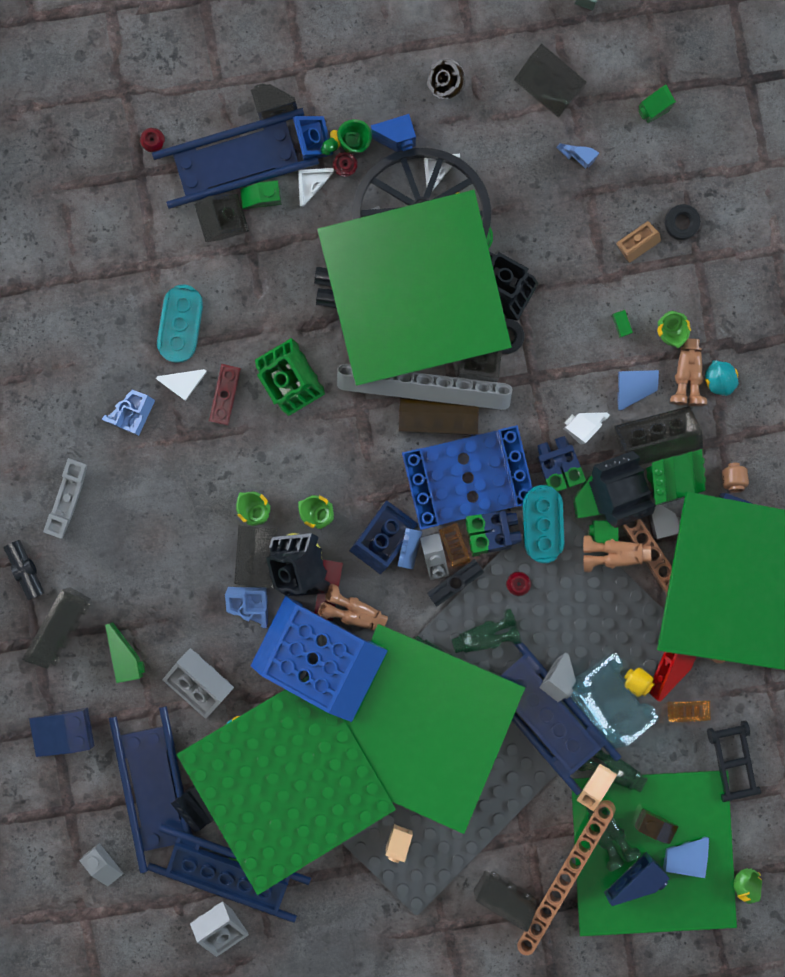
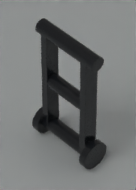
(743, 730)

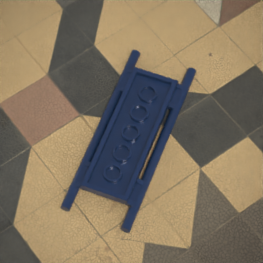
(236, 161)
(554, 722)
(152, 782)
(220, 874)

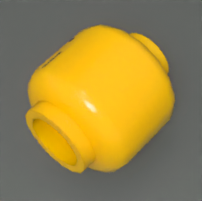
(638, 682)

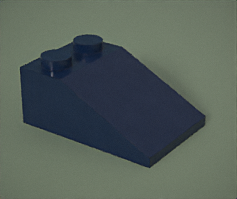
(382, 537)
(62, 732)
(638, 881)

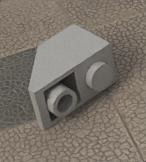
(434, 556)

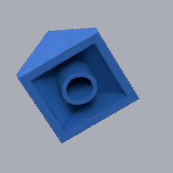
(311, 135)

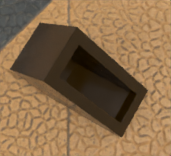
(655, 826)

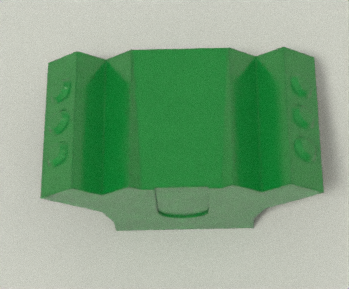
(288, 377)
(676, 476)

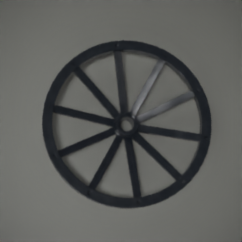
(403, 156)

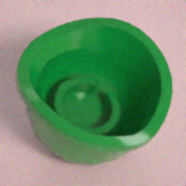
(354, 136)

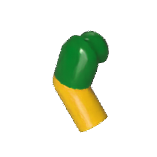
(331, 144)

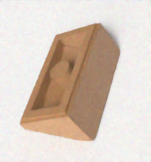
(639, 241)

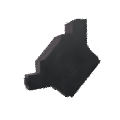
(513, 284)
(621, 489)
(297, 565)
(193, 809)

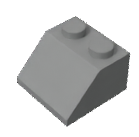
(218, 929)

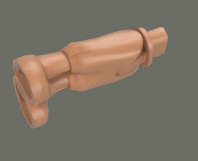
(689, 370)
(618, 552)
(358, 613)

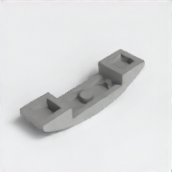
(66, 498)

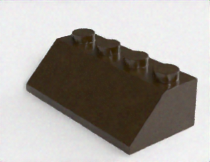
(437, 417)

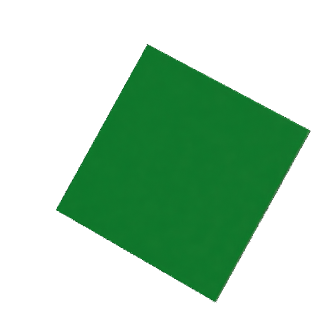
(414, 287)
(727, 583)
(433, 727)
(285, 786)
(687, 901)

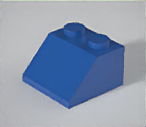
(395, 133)

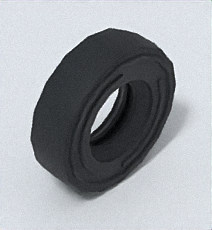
(688, 211)
(518, 338)

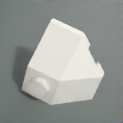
(584, 425)

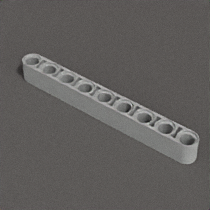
(432, 388)

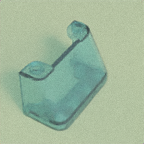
(610, 705)

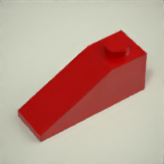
(669, 673)

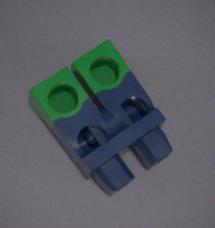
(561, 459)
(491, 532)

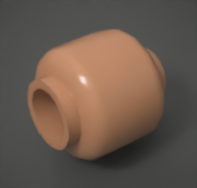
(735, 478)

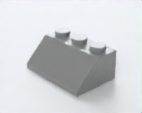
(198, 683)

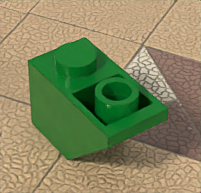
(584, 501)

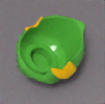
(674, 328)
(252, 508)
(316, 511)
(748, 886)

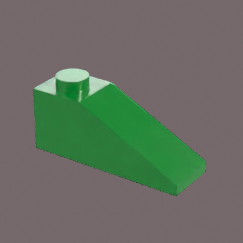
(124, 658)

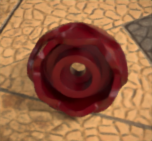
(156, 144)
(342, 158)
(512, 581)

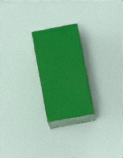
(622, 323)

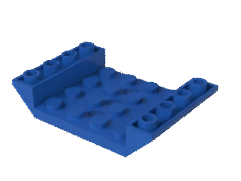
(497, 470)
(343, 665)

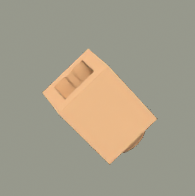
(596, 787)
(398, 843)

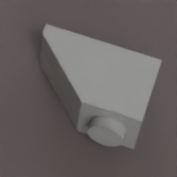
(664, 522)
(559, 679)
(101, 865)

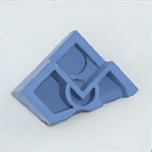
(584, 155)
(635, 386)
(131, 412)
(409, 548)
(248, 603)
(688, 858)

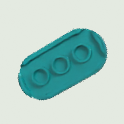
(180, 323)
(543, 523)

